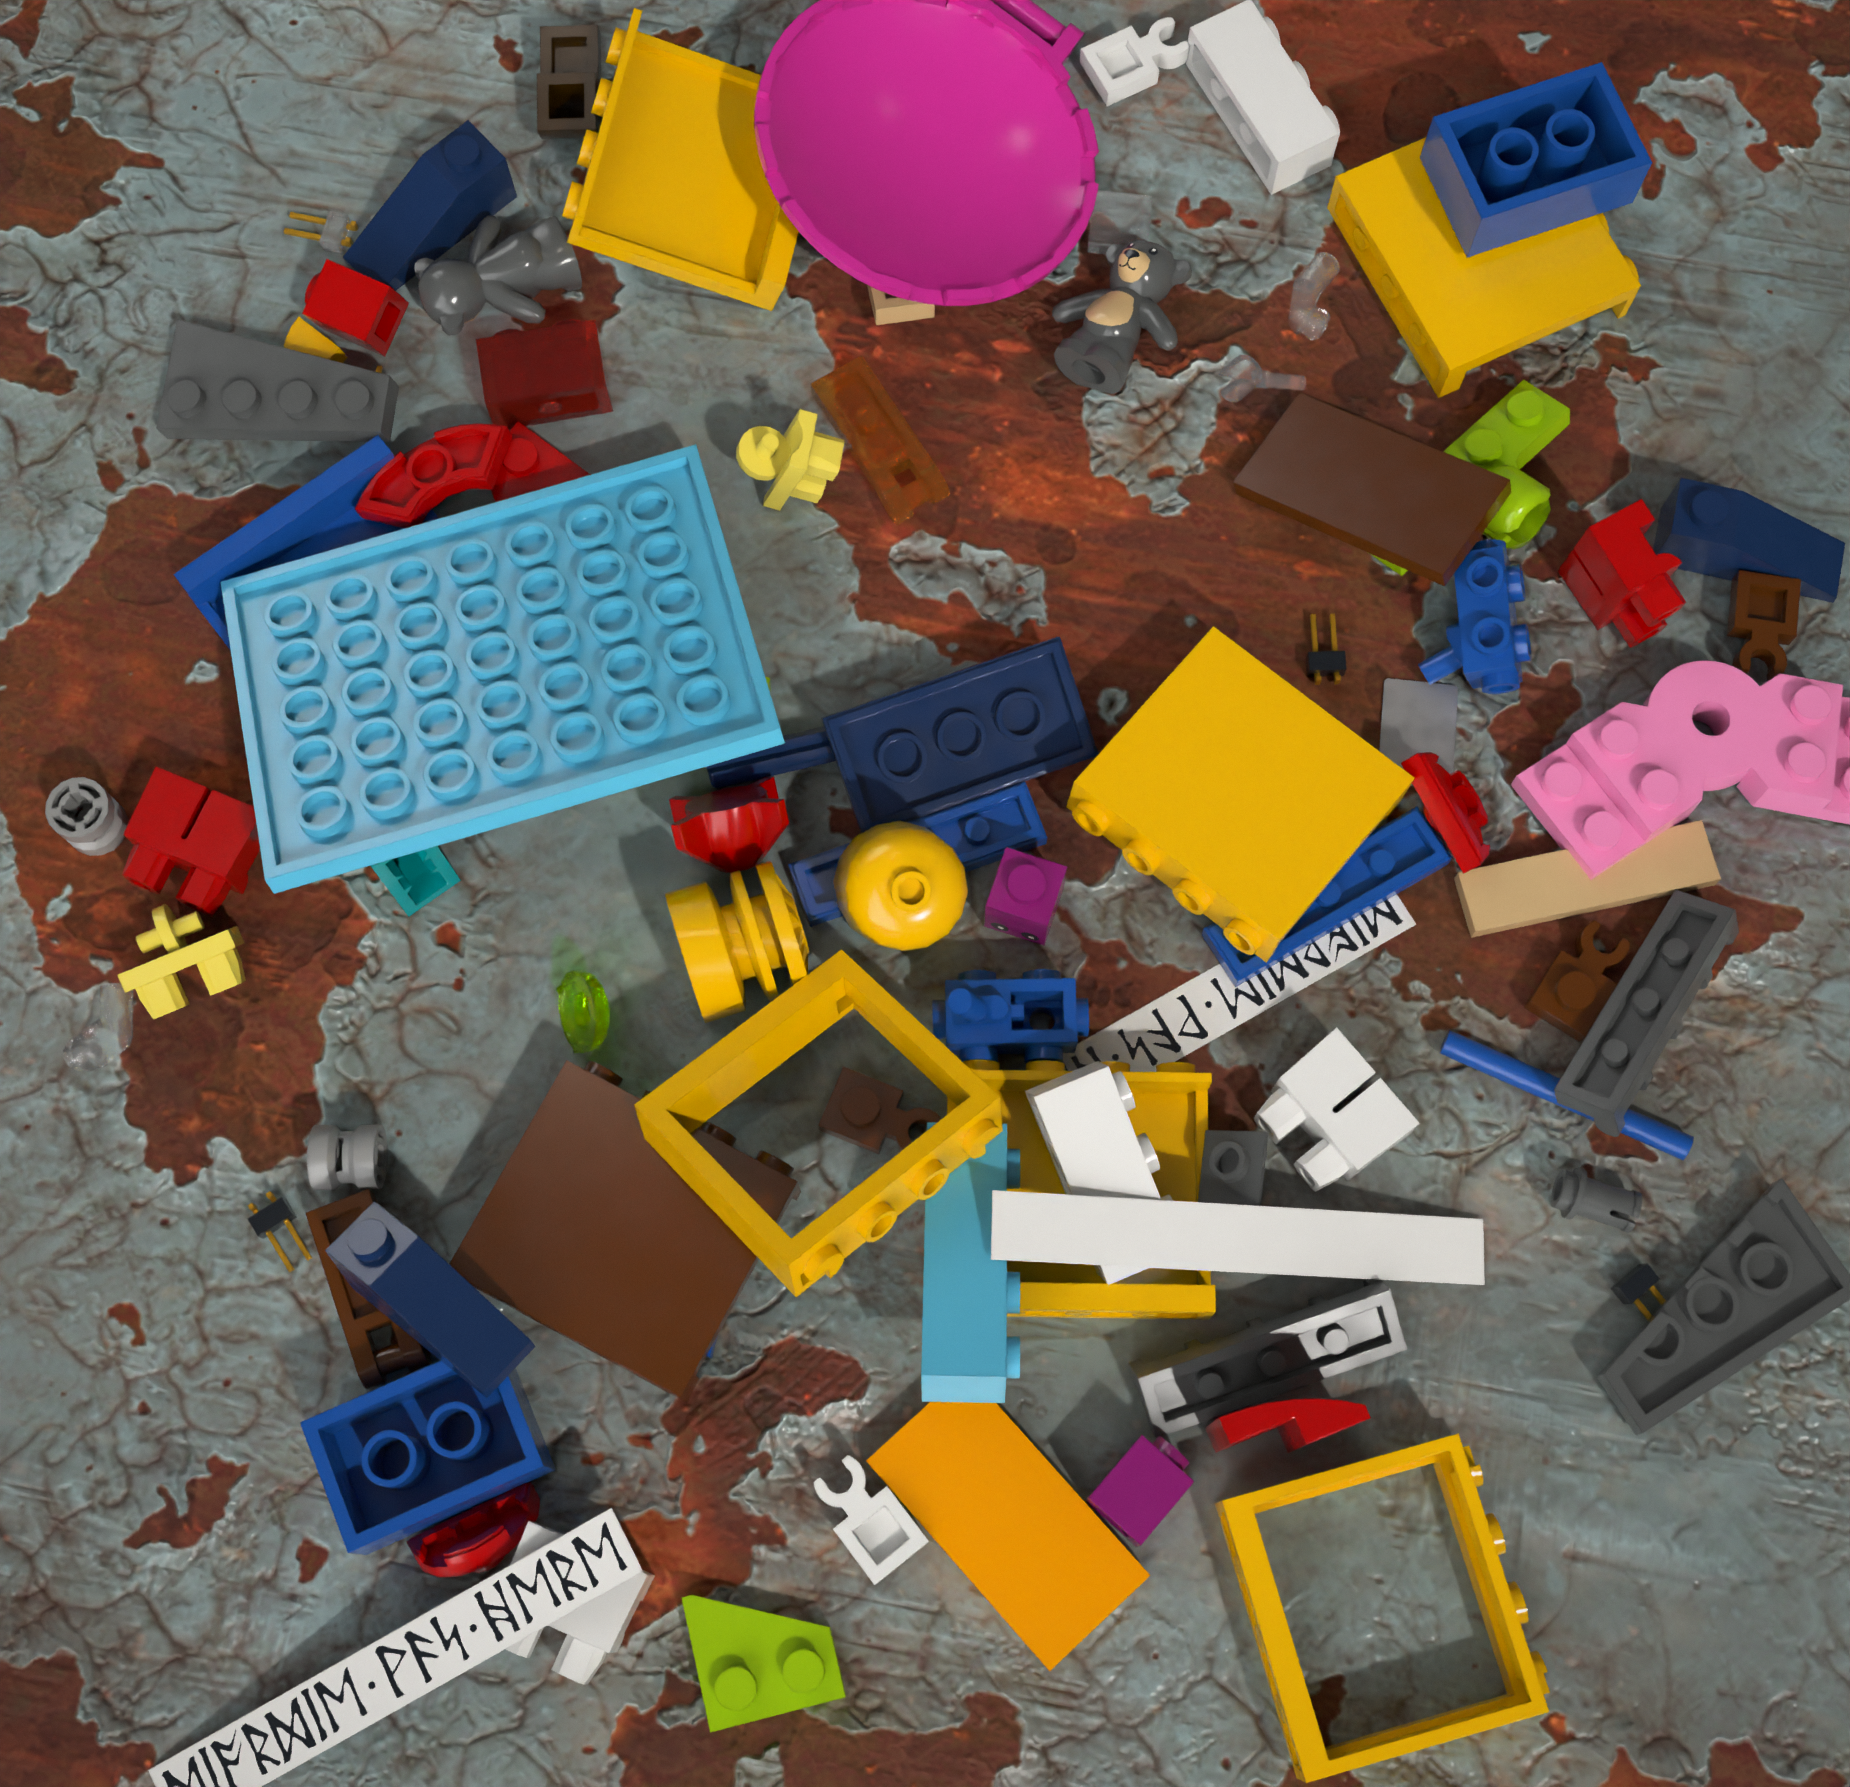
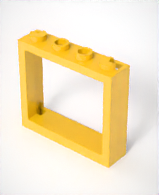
(761, 1046)
(1499, 1603)

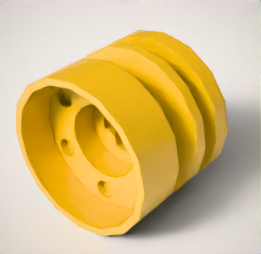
(737, 940)

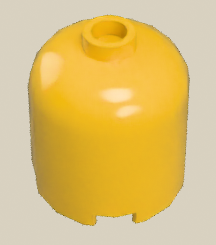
(900, 886)

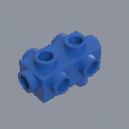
(1487, 633)
(993, 1015)

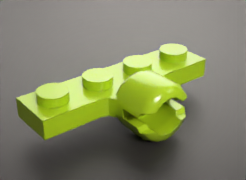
(1503, 444)

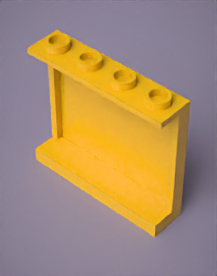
(680, 173)
(1476, 307)
(1237, 793)
(1174, 1117)

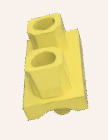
(798, 459)
(157, 980)

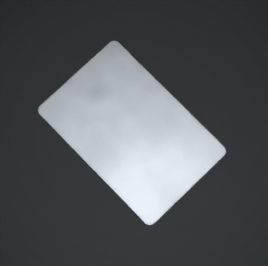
(1418, 720)

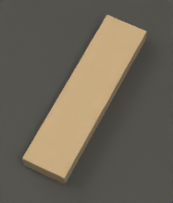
(1557, 887)

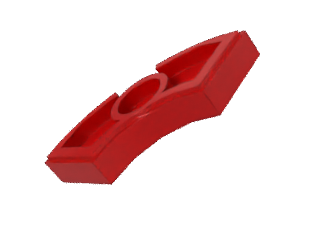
(430, 472)

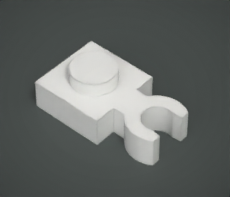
(1128, 64)
(876, 1528)

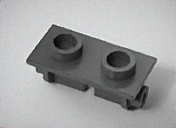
(1233, 1167)

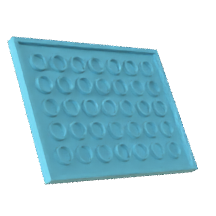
(492, 668)

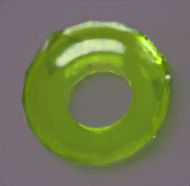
(580, 1029)

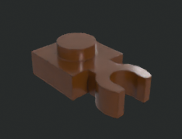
(1765, 615)
(1574, 988)
(868, 1112)

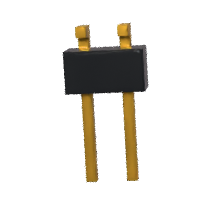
(1325, 662)
(273, 1218)

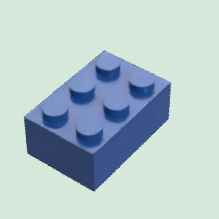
(1534, 159)
(422, 1453)

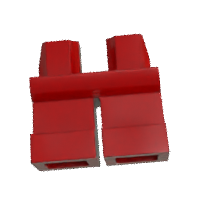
(1622, 577)
(196, 832)

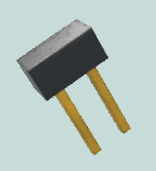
(1635, 1284)

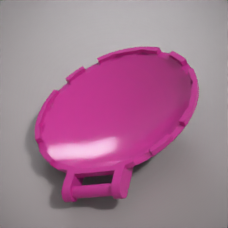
(929, 143)

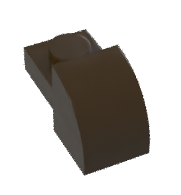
(568, 81)

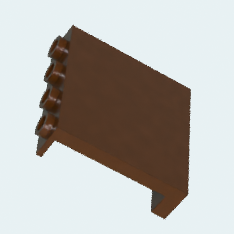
(610, 1238)

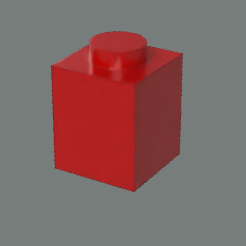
(354, 307)

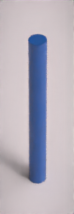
(1543, 1084)

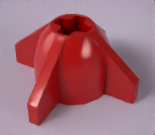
(731, 825)

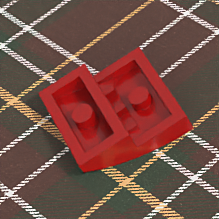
(1297, 1421)

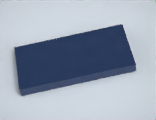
(960, 735)

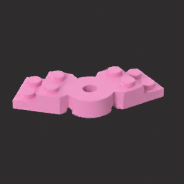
(1649, 763)

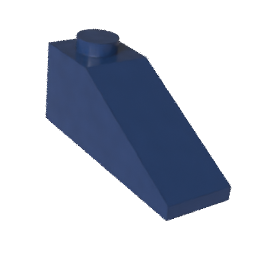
(433, 207)
(1729, 531)
(428, 1299)

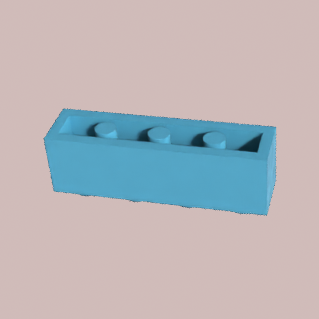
(966, 1291)

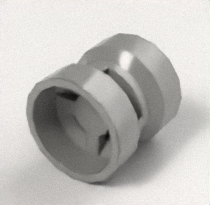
(97, 827)
(347, 1157)

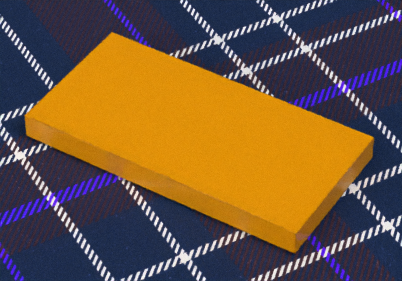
(1009, 1523)

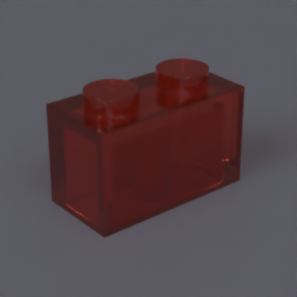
(544, 374)

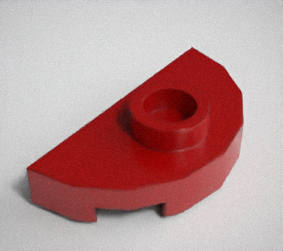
(1450, 808)
(478, 1536)

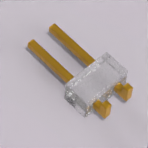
(334, 233)

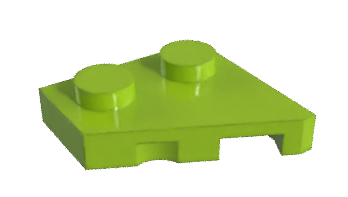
(759, 1662)

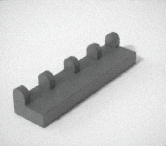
(1646, 1009)
(1269, 1358)

